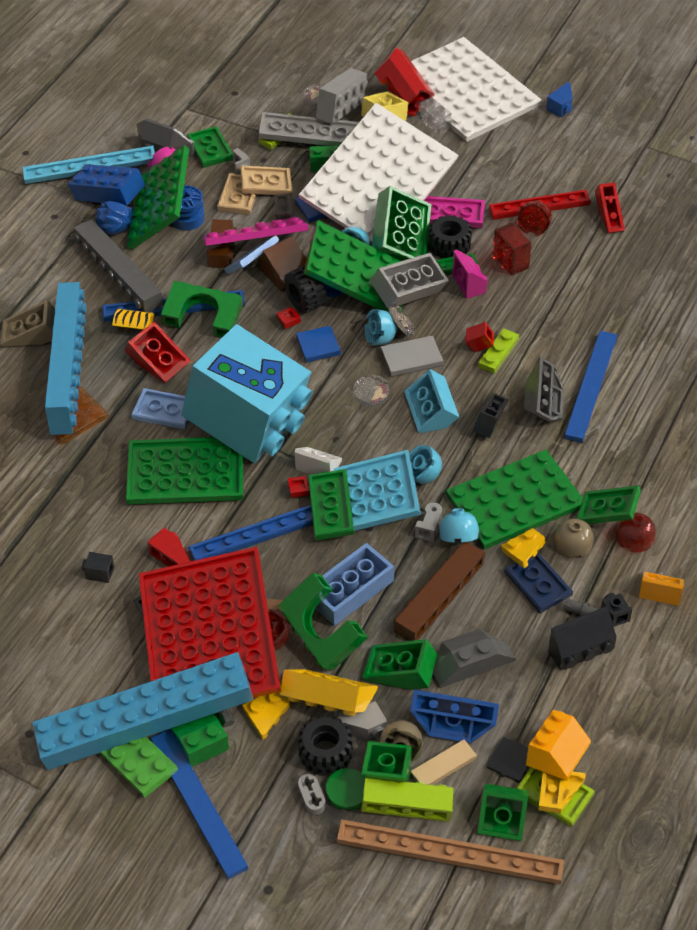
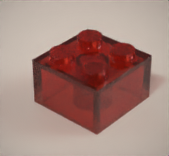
(511, 249)

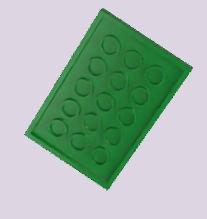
(160, 198)
(346, 263)
(183, 471)
(516, 498)

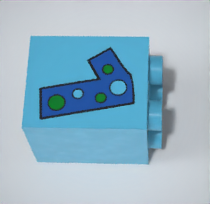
(247, 394)

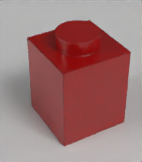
(479, 337)

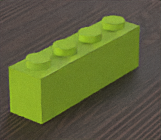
(407, 799)

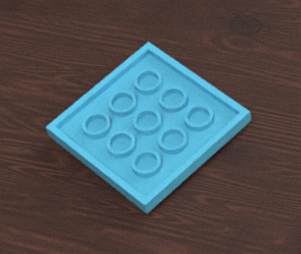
(382, 490)

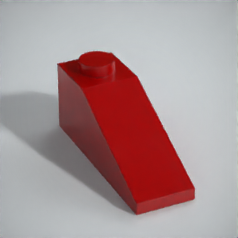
(609, 207)
(167, 548)

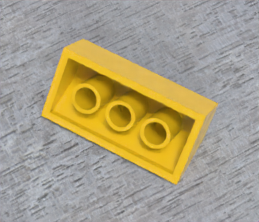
(327, 690)

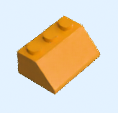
(558, 745)

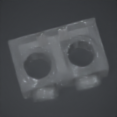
(435, 115)

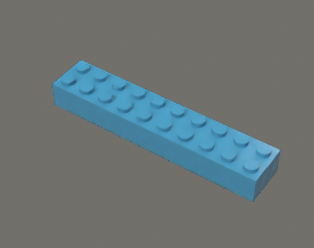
(65, 359)
(142, 711)

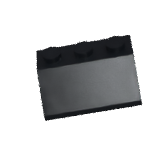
(582, 638)

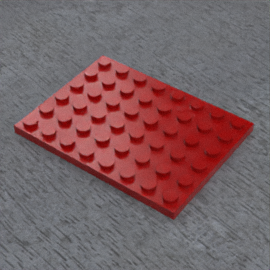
(208, 612)

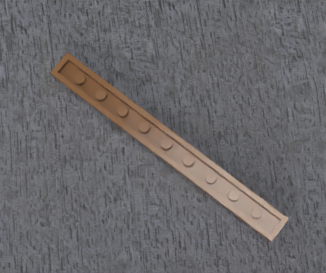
(451, 851)

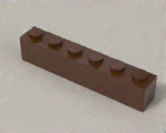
(439, 592)

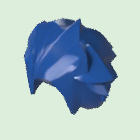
(113, 217)

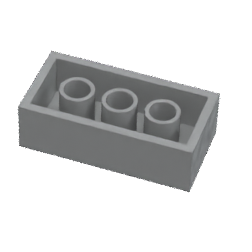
(341, 95)
(409, 280)

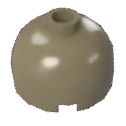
(573, 538)
(403, 733)

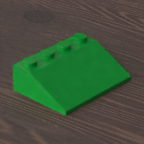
(401, 224)

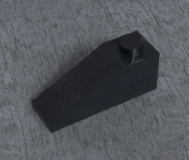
(490, 415)

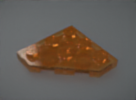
(89, 415)

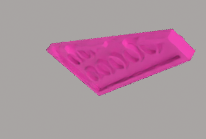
(260, 230)

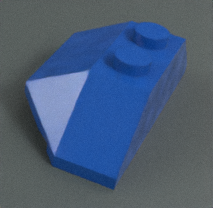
(453, 716)

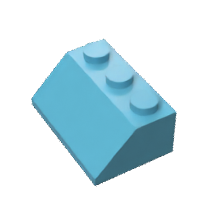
(431, 402)

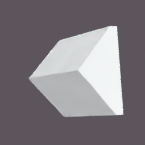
(315, 461)

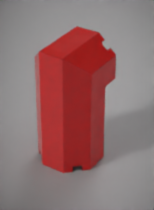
(403, 80)

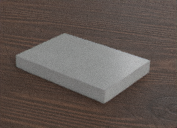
(411, 355)

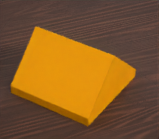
(661, 588)

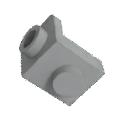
(240, 159)

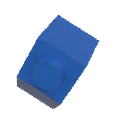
(560, 100)

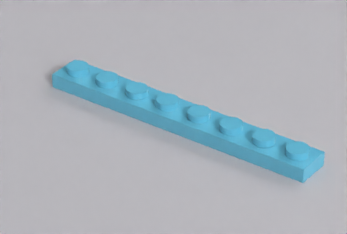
(71, 167)

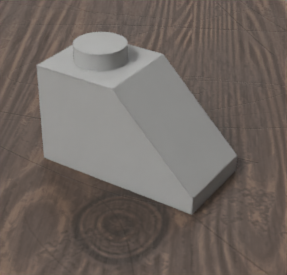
(367, 723)

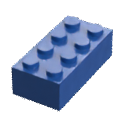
(106, 184)

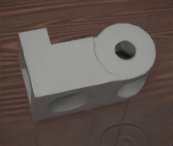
(429, 527)

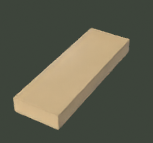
(444, 764)

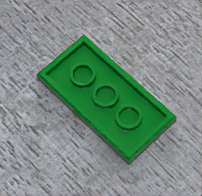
(331, 504)

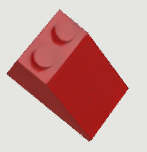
(157, 353)

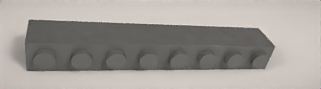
(118, 266)

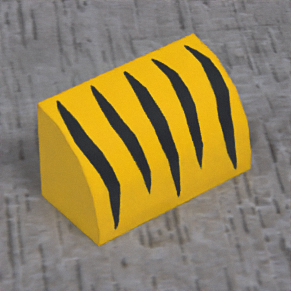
(132, 319)

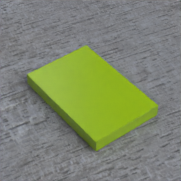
(573, 809)

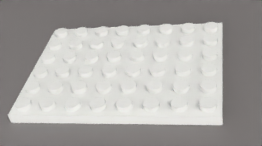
(474, 88)
(372, 157)

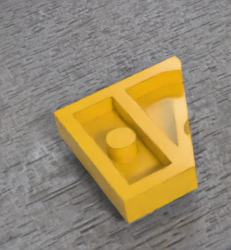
(524, 546)
(266, 711)
(558, 792)

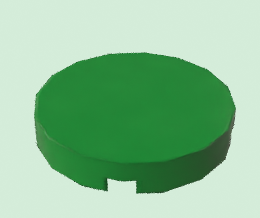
(345, 789)

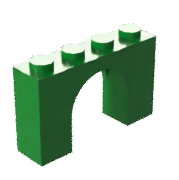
(185, 295)
(298, 610)

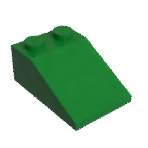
(401, 664)
(201, 739)

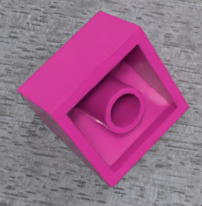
(468, 275)

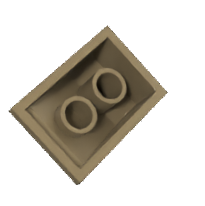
(29, 327)

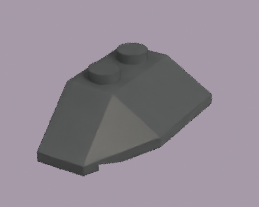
(161, 135)
(544, 392)
(470, 656)

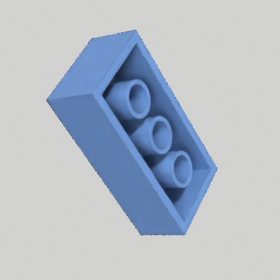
(355, 582)

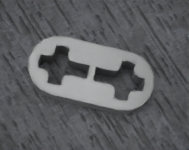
(307, 795)

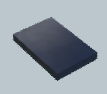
(539, 583)

